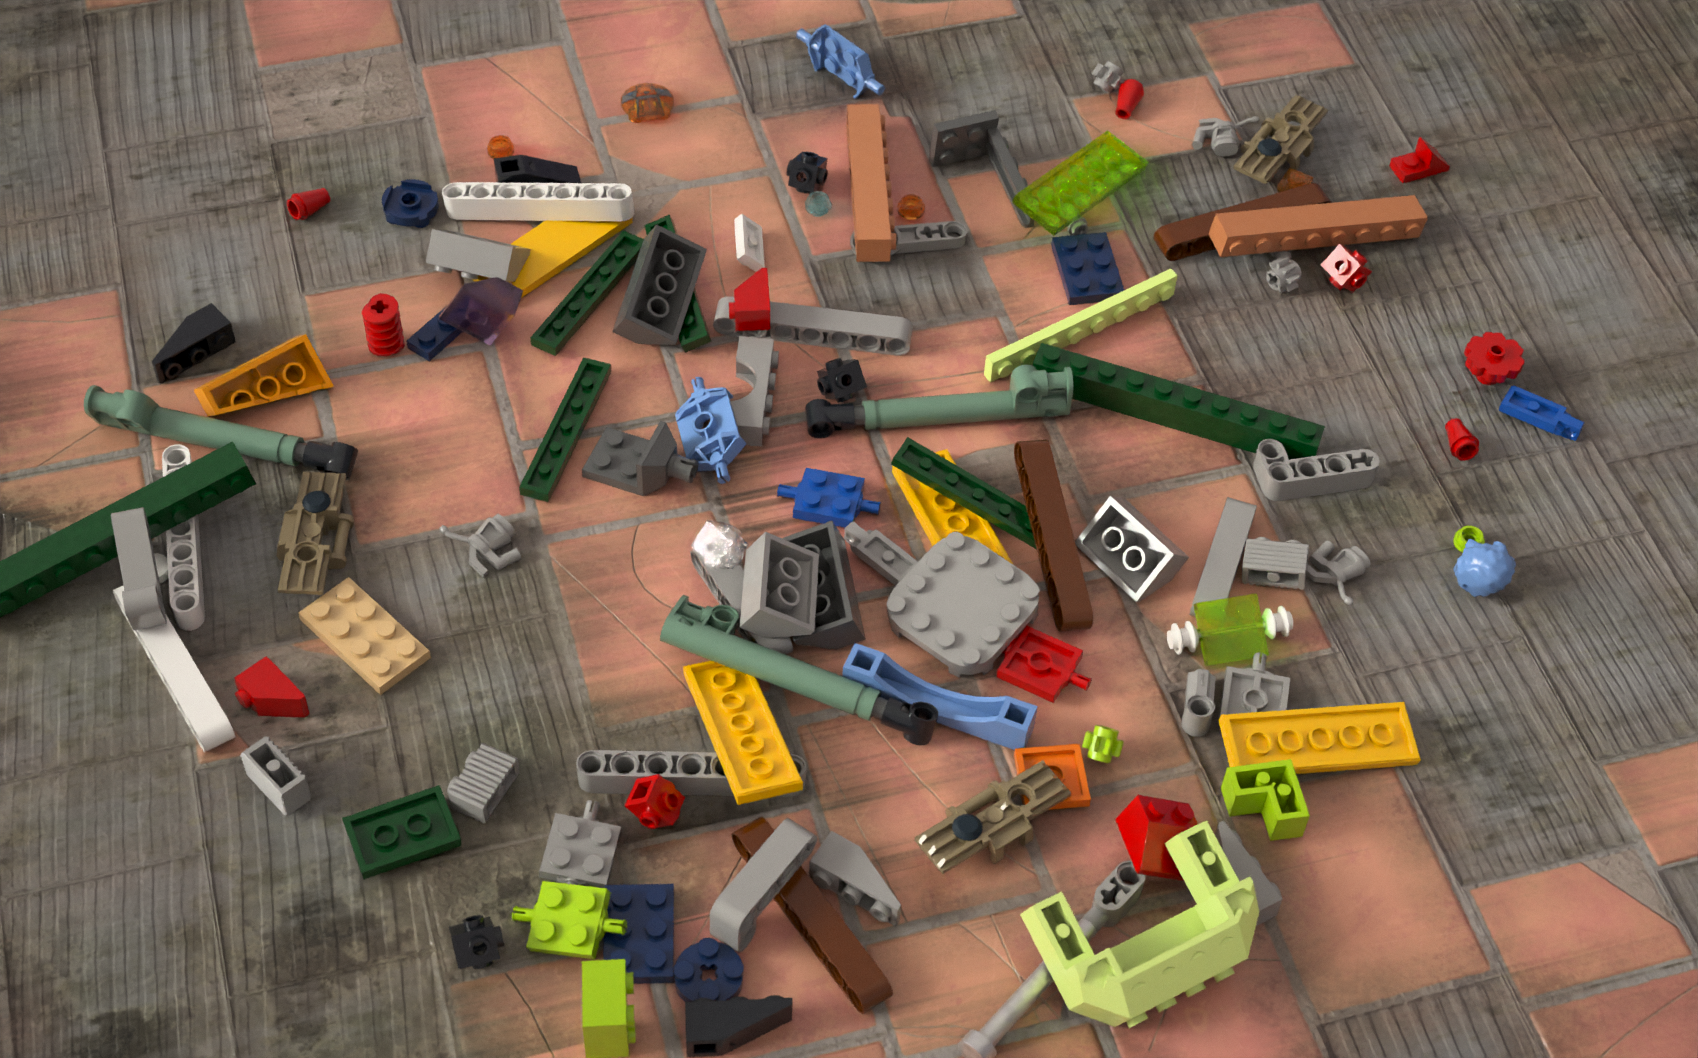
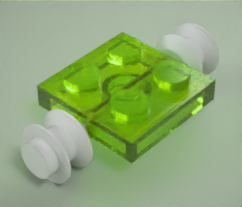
(1230, 629)

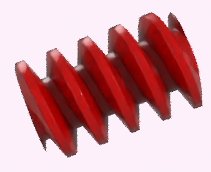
(383, 325)

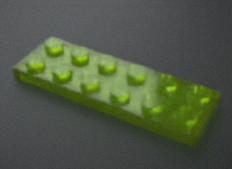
(1080, 182)

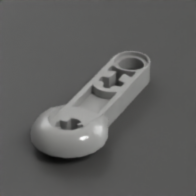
(914, 237)

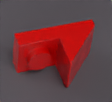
(1419, 164)

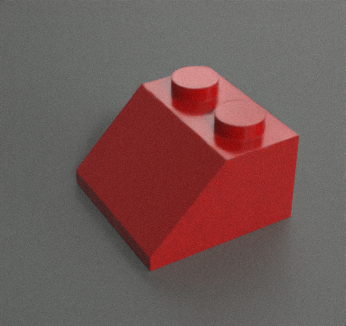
(1145, 829)

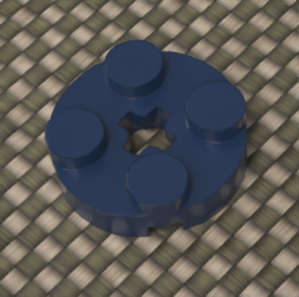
(396, 203)
(703, 956)

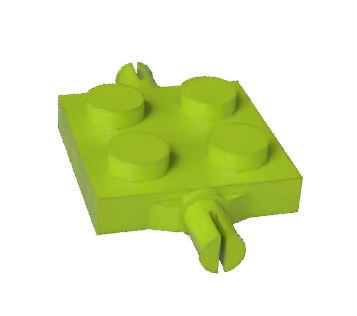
(569, 920)

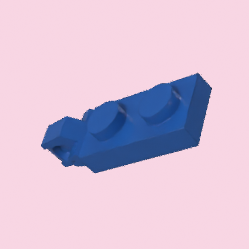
(1540, 413)

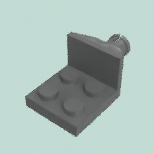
(638, 463)

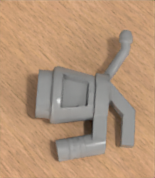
(1223, 135)
(490, 537)
(1344, 566)

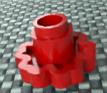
(1493, 358)

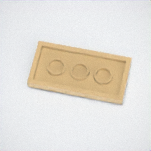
(364, 635)

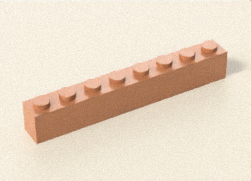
(870, 183)
(1317, 225)

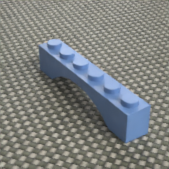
(990, 718)

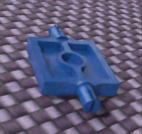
(828, 497)

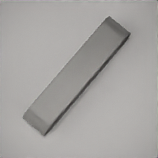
(1225, 552)
(727, 589)

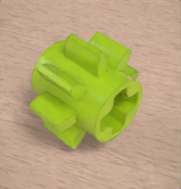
(1102, 743)

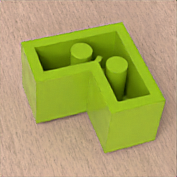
(1268, 790)
(606, 1017)

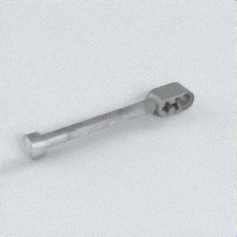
(1102, 914)

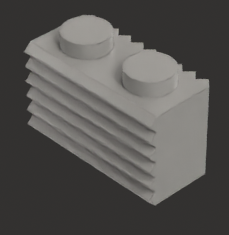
(1275, 563)
(276, 776)
(482, 782)

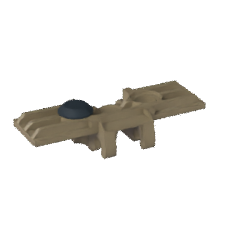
(1266, 156)
(302, 530)
(996, 826)

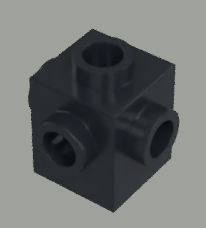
(807, 172)
(840, 379)
(476, 942)

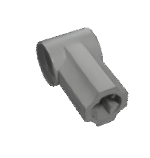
(1199, 703)

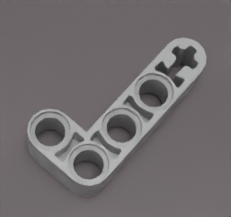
(1313, 475)
(138, 569)
(759, 881)

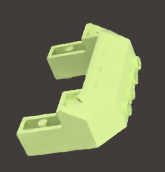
(1163, 960)

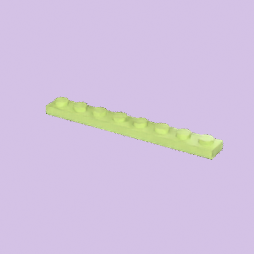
(1082, 324)

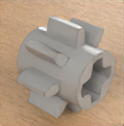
(1108, 77)
(1283, 275)

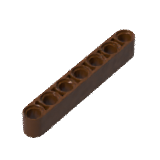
(1192, 236)
(1053, 535)
(821, 928)

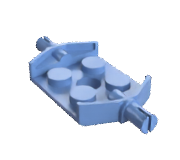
(841, 58)
(720, 440)

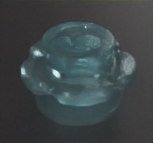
(818, 203)

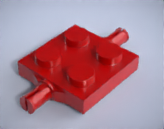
(1041, 664)

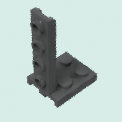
(976, 137)

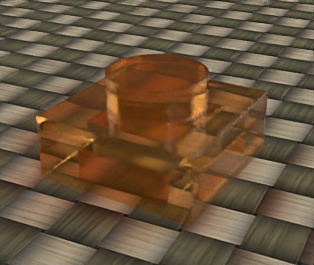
(1294, 179)

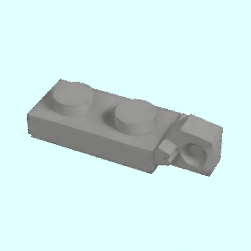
(879, 552)

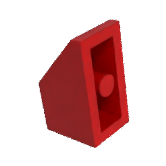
(752, 303)
(269, 691)

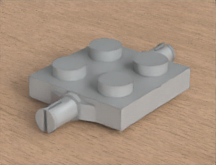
(1253, 689)
(580, 849)

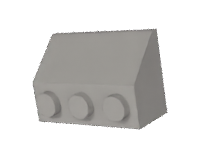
(475, 255)
(1130, 549)
(779, 588)

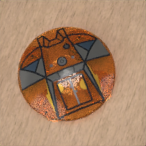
(647, 102)

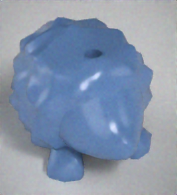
(1484, 568)

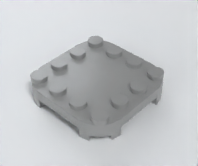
(963, 604)

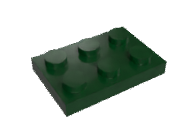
(401, 832)

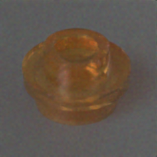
(500, 146)
(911, 207)

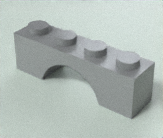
(754, 365)

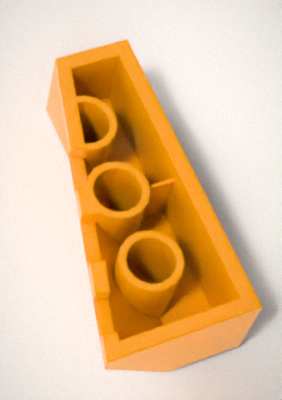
(272, 376)

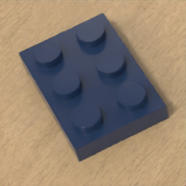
(1086, 267)
(649, 931)

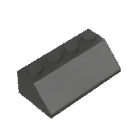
(660, 288)
(837, 608)

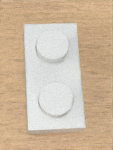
(749, 243)

